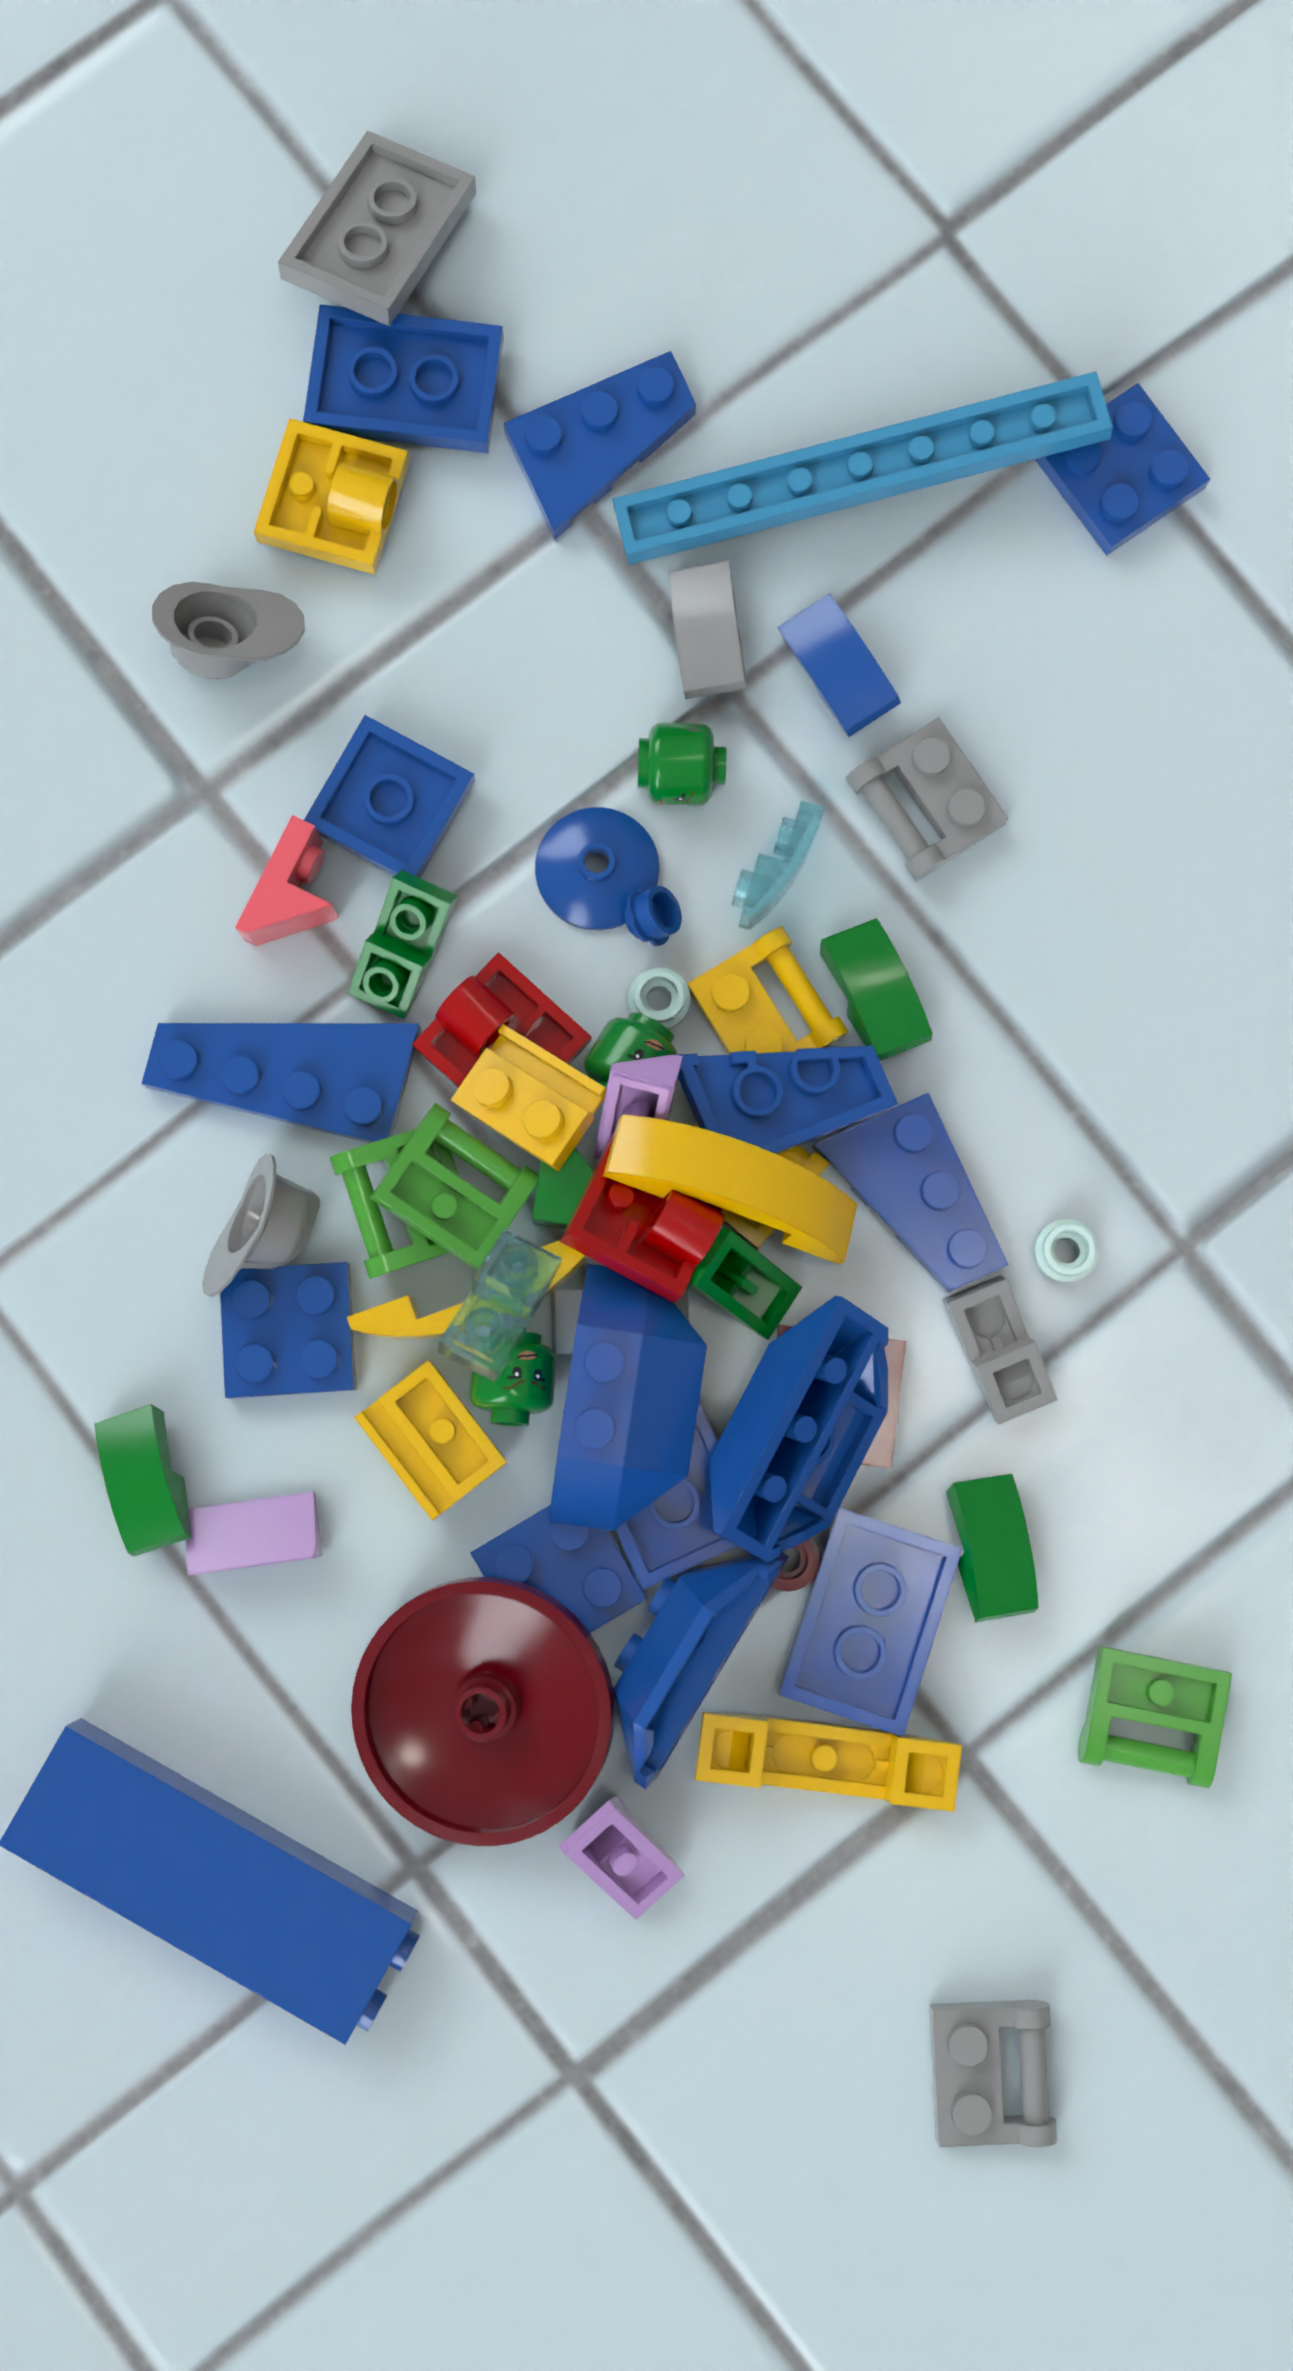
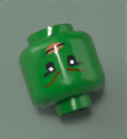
(680, 764)
(627, 1041)
(522, 1387)

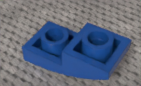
(839, 665)

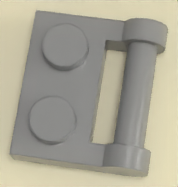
(942, 787)
(970, 2074)

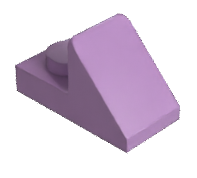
(622, 1858)

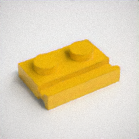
(530, 1097)
(431, 1440)

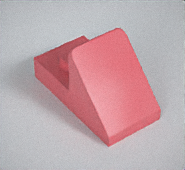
(278, 903)

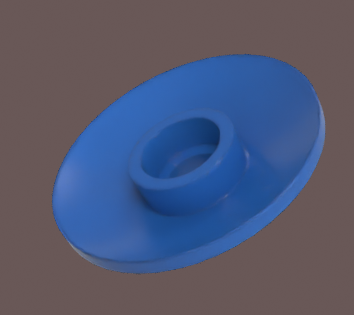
(587, 897)

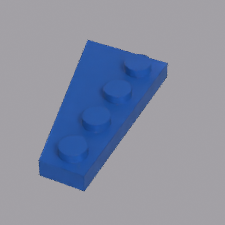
(304, 1074)

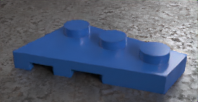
(593, 436)
(785, 1096)
(920, 1190)

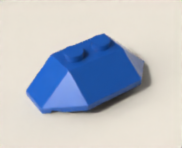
(625, 1403)
(800, 1430)
(683, 1654)

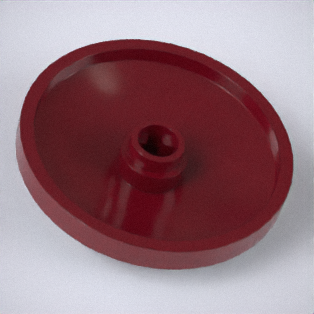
(483, 1711)

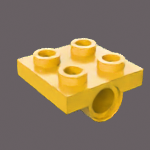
(332, 496)

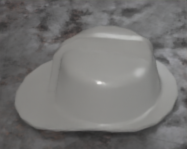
(225, 629)
(264, 1229)

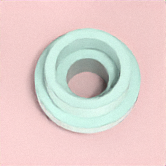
(665, 980)
(1085, 1245)

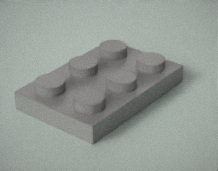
(377, 228)

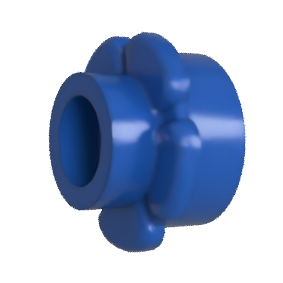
(652, 914)

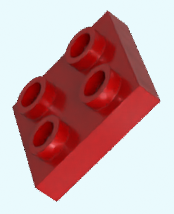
(478, 1008)
(641, 1234)

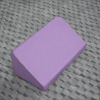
(638, 1089)
(253, 1533)

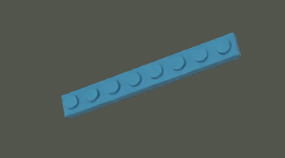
(863, 468)

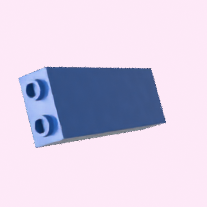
(212, 1880)

